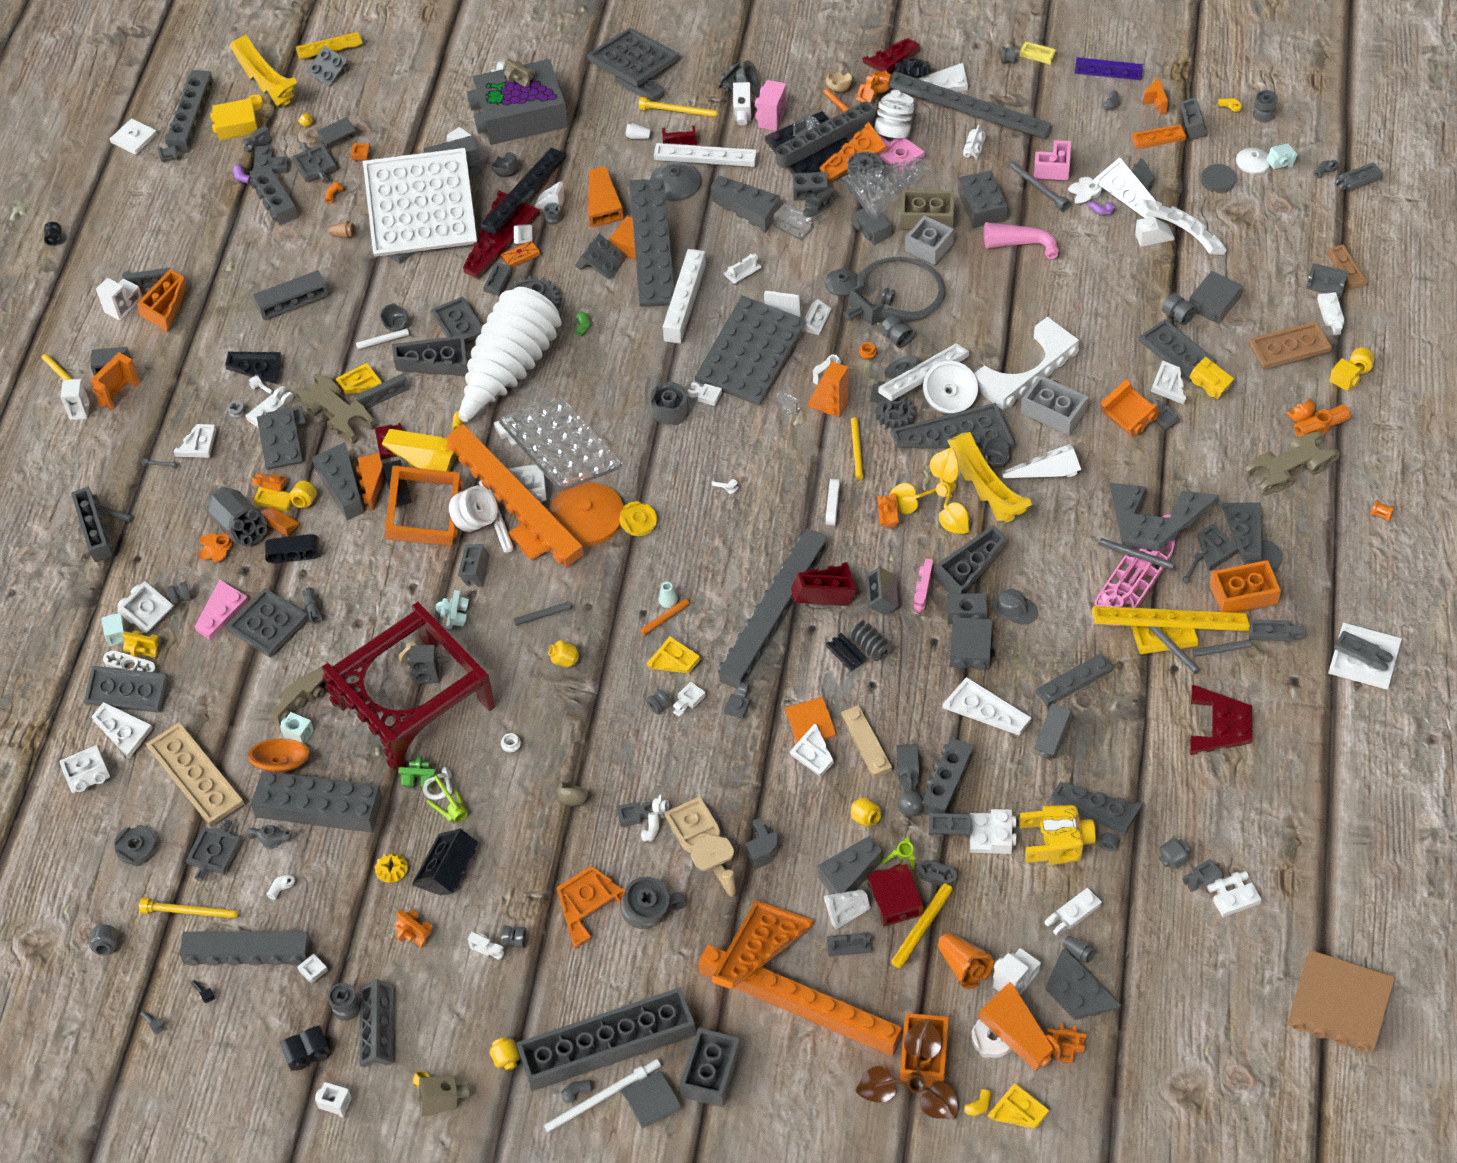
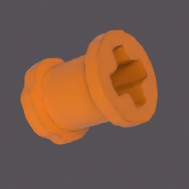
(1382, 510)

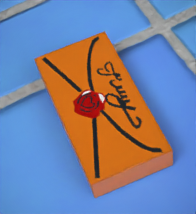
(520, 254)

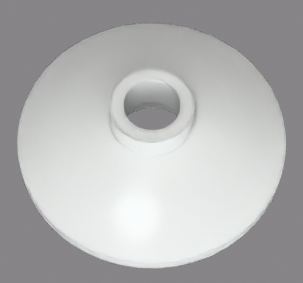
(1252, 160)

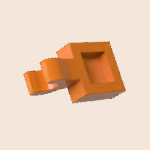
(867, 91)

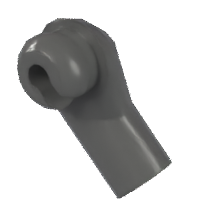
(1325, 166)
(573, 1088)

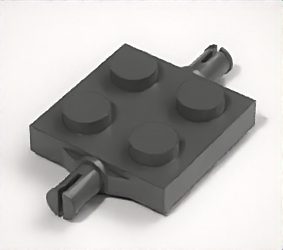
(314, 162)
(213, 850)

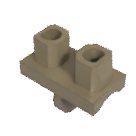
(518, 73)

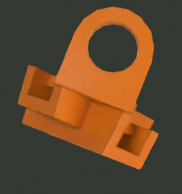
(1063, 1046)

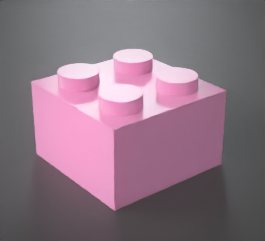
(771, 105)

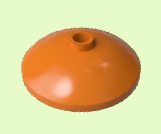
(278, 755)

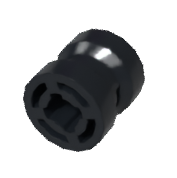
(52, 233)

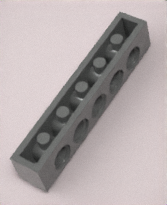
(189, 110)

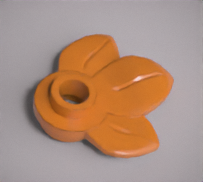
(214, 547)

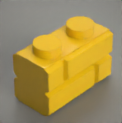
(1211, 378)

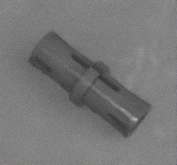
(311, 605)

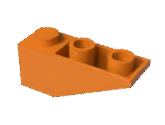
(372, 479)

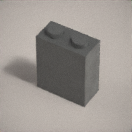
(1216, 296)
(970, 643)

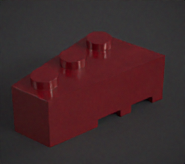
(824, 586)

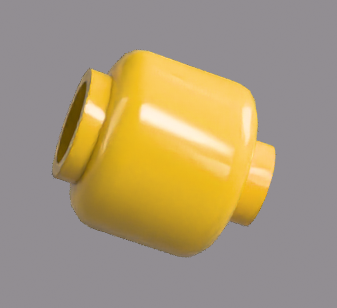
(1363, 359)
(303, 494)
(563, 654)
(865, 812)
(505, 1053)

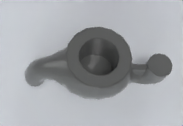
(269, 835)

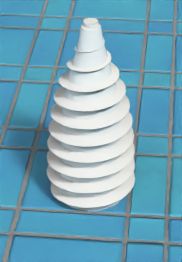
(508, 346)

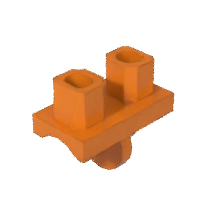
(888, 511)
(410, 929)

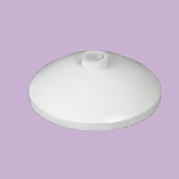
(950, 376)

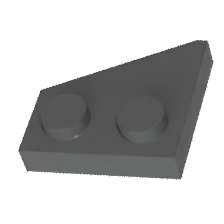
(1215, 546)

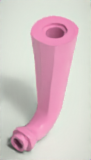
(1005, 235)

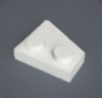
(1169, 383)

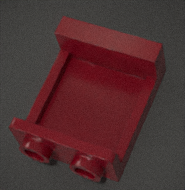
(895, 894)

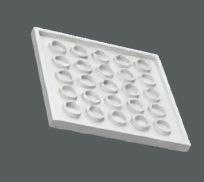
(419, 202)

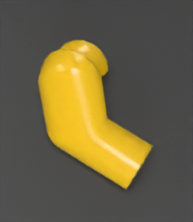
(980, 1106)

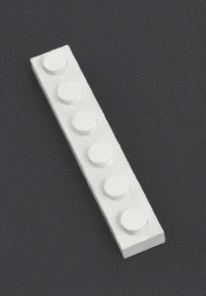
(705, 154)
(915, 376)

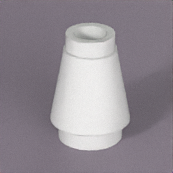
(636, 131)

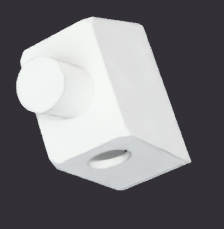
(742, 108)

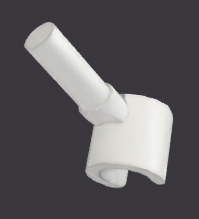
(255, 382)
(730, 487)

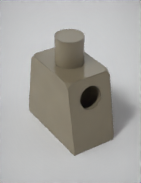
(439, 1094)

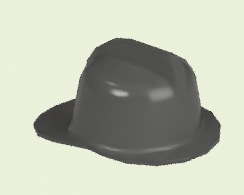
(748, 73)
(1015, 607)

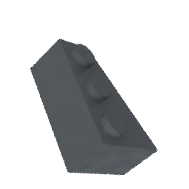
(850, 867)

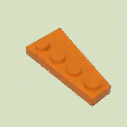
(863, 141)

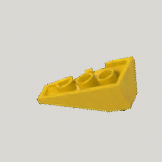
(420, 449)

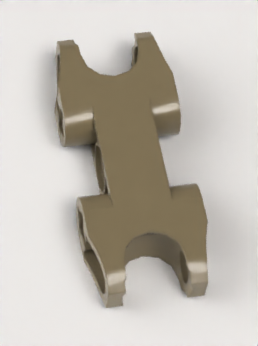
(341, 415)
(1281, 469)

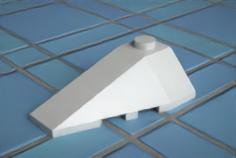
(1058, 462)

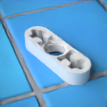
(832, 503)
(124, 659)

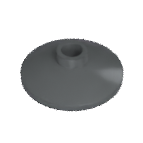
(841, 281)
(900, 366)

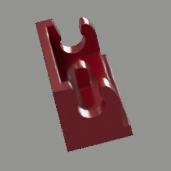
(680, 138)

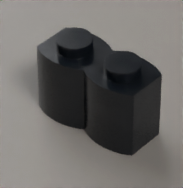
(305, 1048)

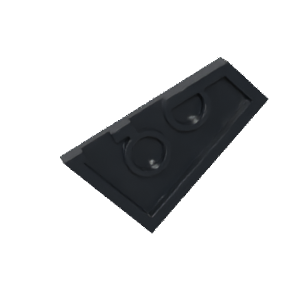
(260, 364)

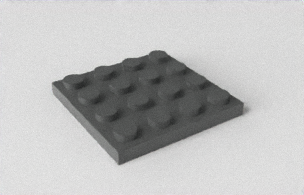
(633, 56)

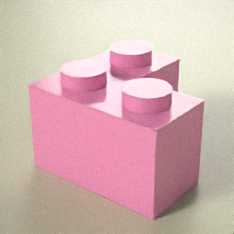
(1053, 164)

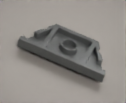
(1078, 990)

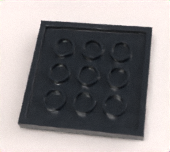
(813, 162)

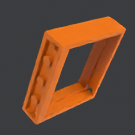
(419, 534)

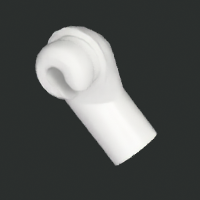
(279, 884)

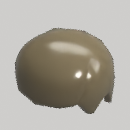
(571, 794)

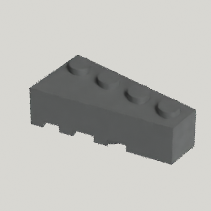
(432, 356)

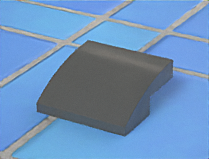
(651, 1099)

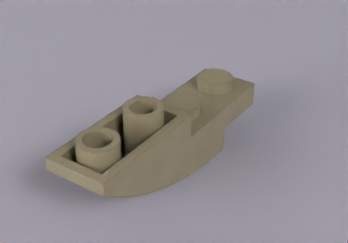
(308, 687)

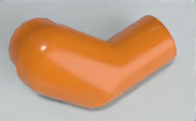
(336, 186)

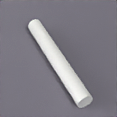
(380, 339)

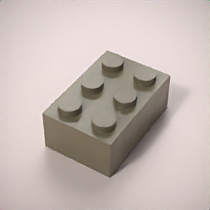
(930, 203)

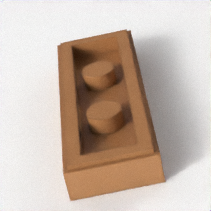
(1342, 260)

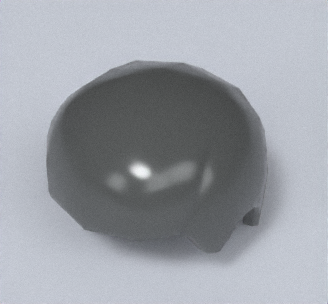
(506, 165)
(394, 317)
(995, 452)

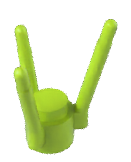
(456, 810)
(903, 851)

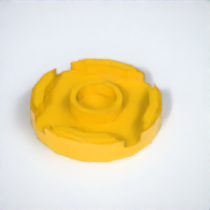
(638, 518)

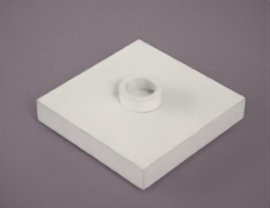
(133, 136)

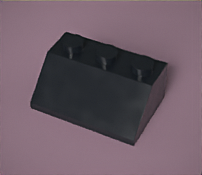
(446, 862)

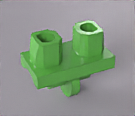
(409, 774)

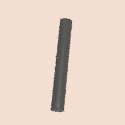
(116, 514)
(542, 613)
(1221, 648)

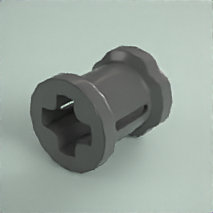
(168, 153)

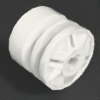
(893, 118)

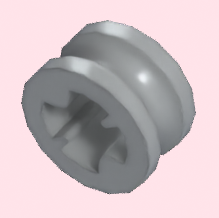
(233, 405)

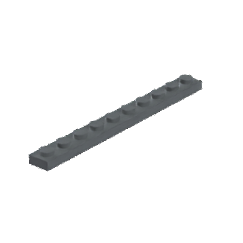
(970, 105)

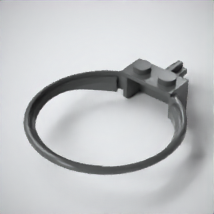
(873, 314)

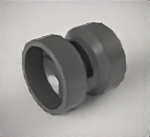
(183, 592)
(513, 936)

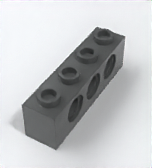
(273, 195)
(961, 754)

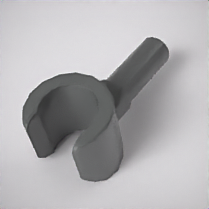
(155, 1025)

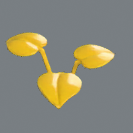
(946, 467)

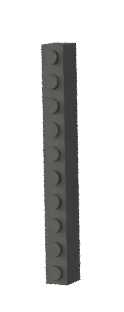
(771, 611)

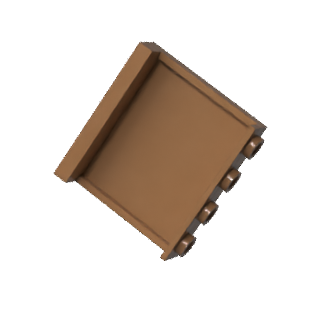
(1341, 1001)

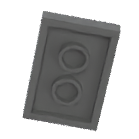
(457, 319)
(279, 439)

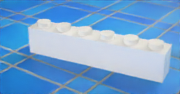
(684, 296)

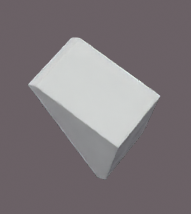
(552, 195)

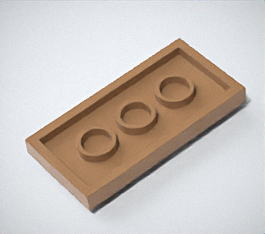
(1290, 345)

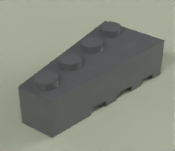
(746, 201)
(338, 477)
(967, 564)

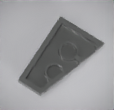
(647, 89)

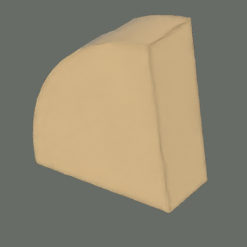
(403, 655)

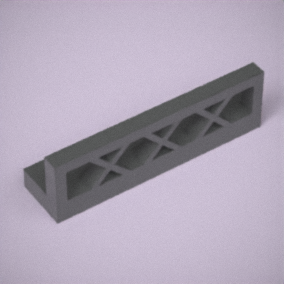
(379, 1022)

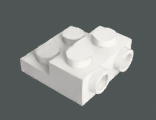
(532, 479)
(144, 607)
(84, 769)
(992, 832)

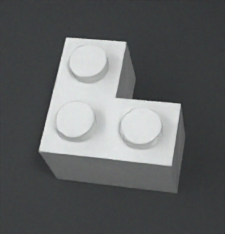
(119, 297)
(1016, 968)

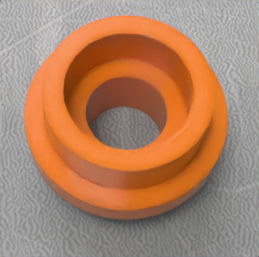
(867, 350)

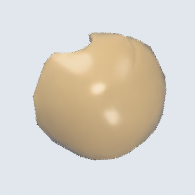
(838, 82)

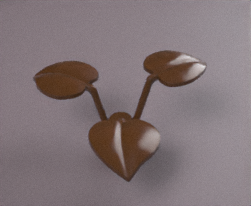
(938, 1100)

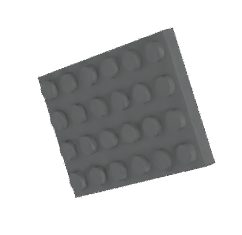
(750, 350)

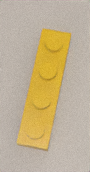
(336, 44)

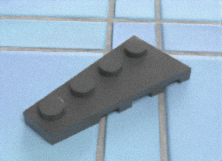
(1245, 526)
(1107, 811)

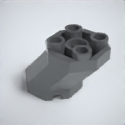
(236, 516)

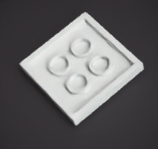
(1353, 669)

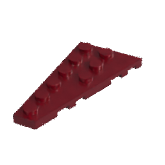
(491, 246)

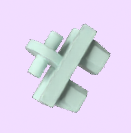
(454, 617)

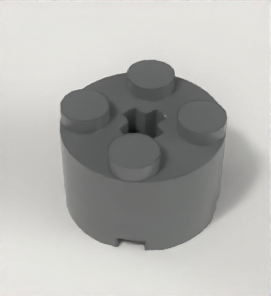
(669, 403)

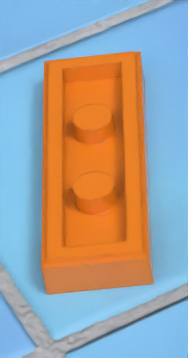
(1158, 136)

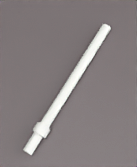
(638, 1074)

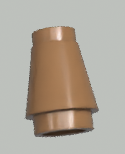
(343, 229)

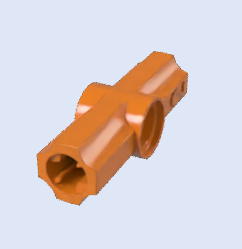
(1322, 420)

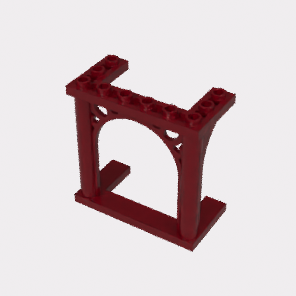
(401, 734)

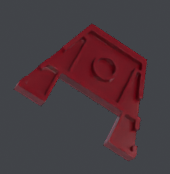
(1229, 721)

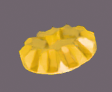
(397, 872)

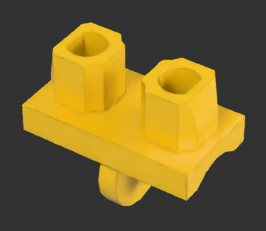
(139, 644)

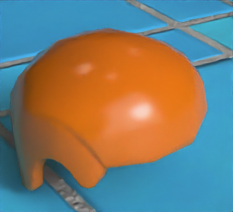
(883, 83)
(1302, 411)

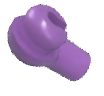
(239, 174)
(1101, 210)

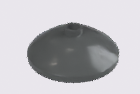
(679, 179)

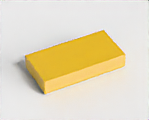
(272, 498)

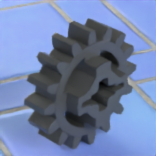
(895, 412)

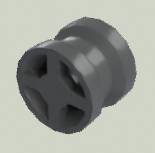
(1008, 54)
(552, 213)
(658, 701)

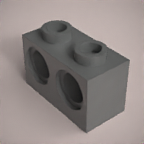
(1193, 118)
(808, 185)
(423, 664)

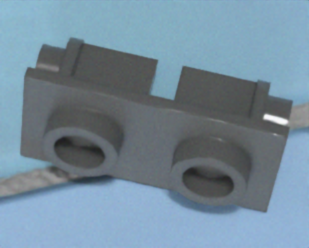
(727, 80)
(848, 944)

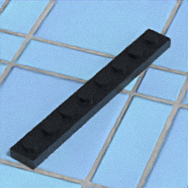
(523, 191)

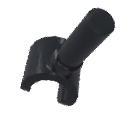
(206, 995)

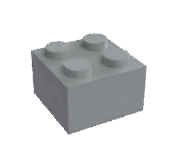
(929, 240)

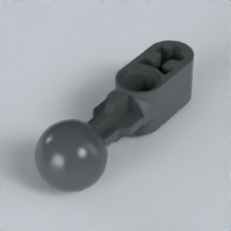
(908, 773)

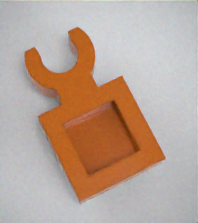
(272, 482)

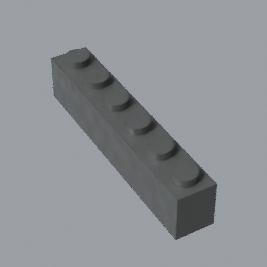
(245, 947)

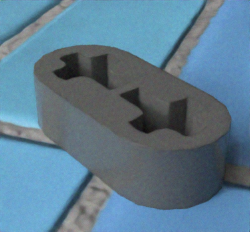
(937, 873)

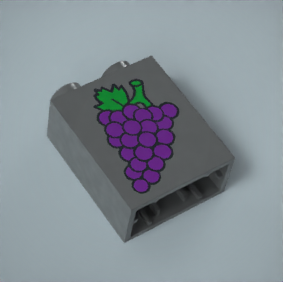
(517, 111)

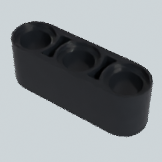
(403, 493)
(292, 548)

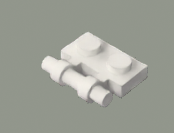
(1237, 899)

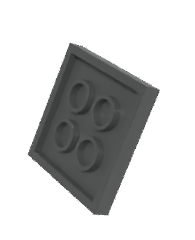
(267, 622)

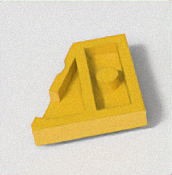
(358, 380)

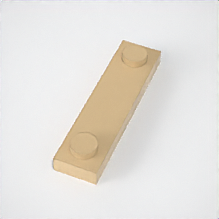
(866, 741)

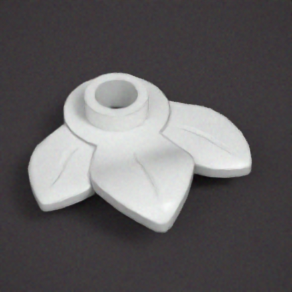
(1085, 189)

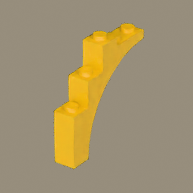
(256, 67)
(989, 487)

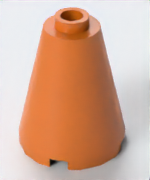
(965, 960)

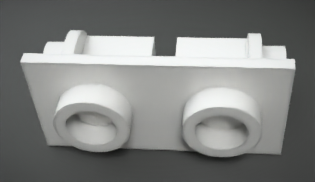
(974, 143)
(742, 270)

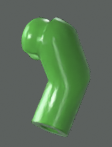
(584, 323)

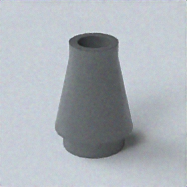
(1081, 950)

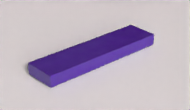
(1108, 68)

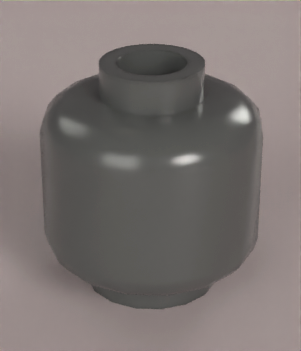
(1174, 853)
(103, 939)

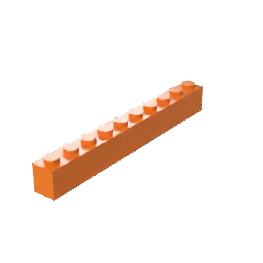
(514, 496)
(811, 1005)

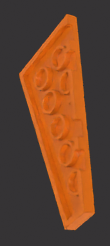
(758, 940)

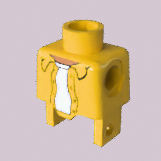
(1062, 834)

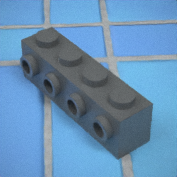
(271, 301)
(92, 525)

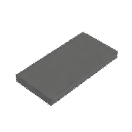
(1174, 347)
(126, 689)

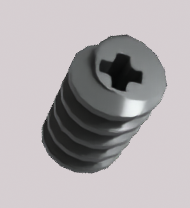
(870, 641)

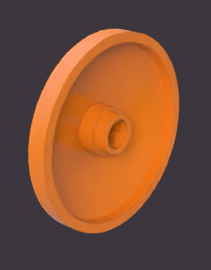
(588, 512)

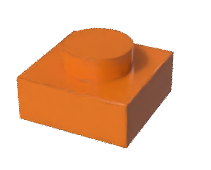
(360, 151)

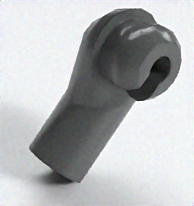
(1113, 101)

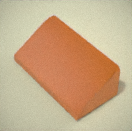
(280, 521)

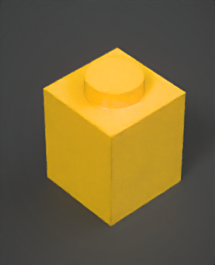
(1345, 375)

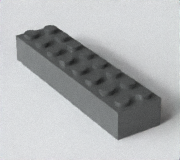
(606, 1039)

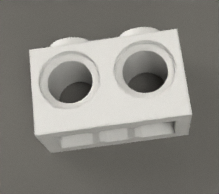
(75, 399)

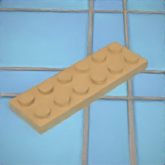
(195, 774)

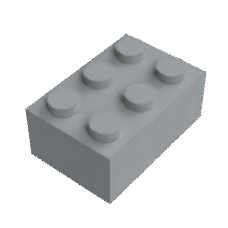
(1054, 404)

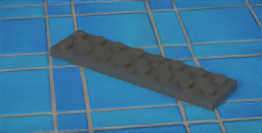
(651, 242)

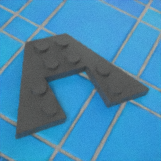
(1154, 531)

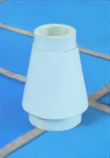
(667, 595)

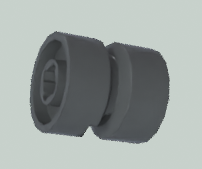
(1265, 106)
(1177, 307)
(897, 331)
(344, 1001)

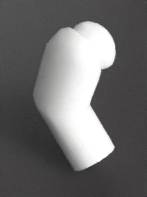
(653, 827)

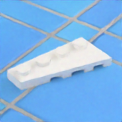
(1124, 185)
(981, 705)

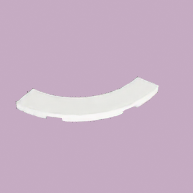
(1185, 221)

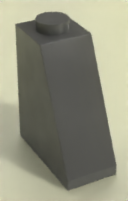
(1054, 731)

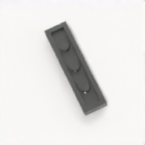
(1074, 679)

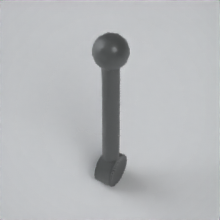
(145, 462)
(1198, 556)

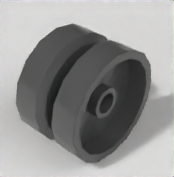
(646, 914)

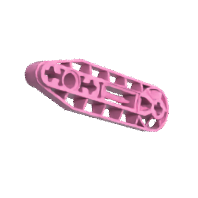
(1124, 594)

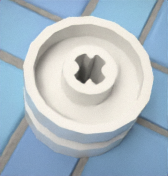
(473, 508)

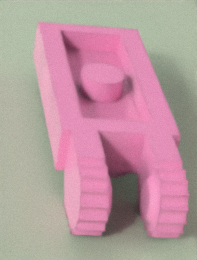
(922, 587)

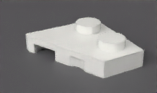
(198, 442)
(813, 752)
(846, 906)

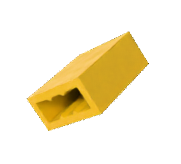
(233, 119)

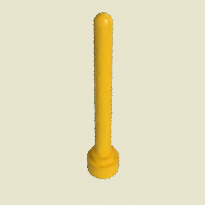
(645, 103)
(148, 906)

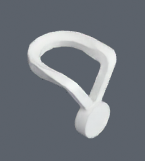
(446, 773)

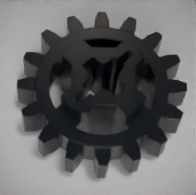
(913, 67)

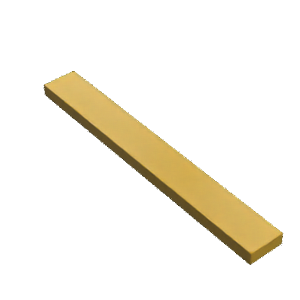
(1170, 618)

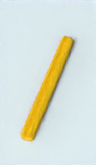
(922, 926)

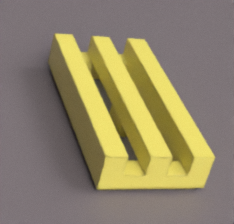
(1037, 52)

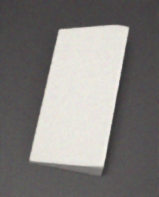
(816, 317)

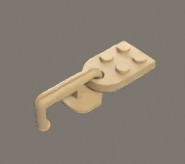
(701, 837)

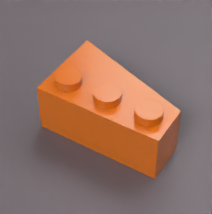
(163, 300)
(831, 391)

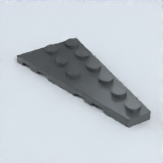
(982, 422)

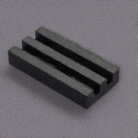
(848, 649)

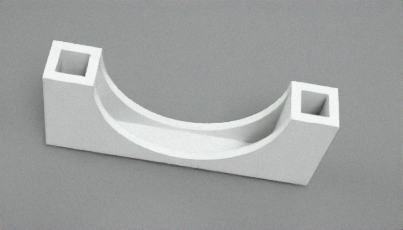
(1007, 388)

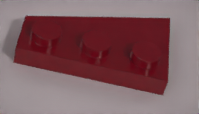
(886, 59)

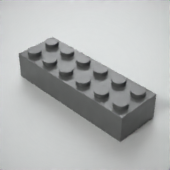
(317, 801)

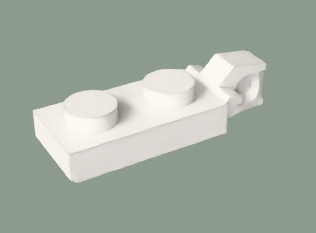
(1331, 311)

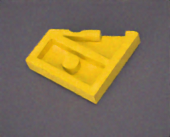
(674, 658)
(1019, 1109)

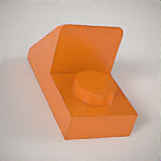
(1156, 95)

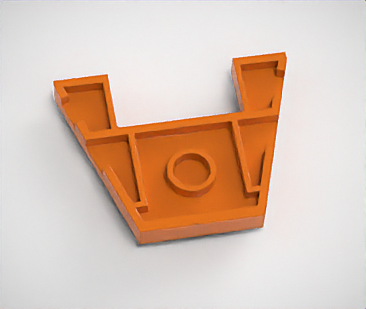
(582, 897)

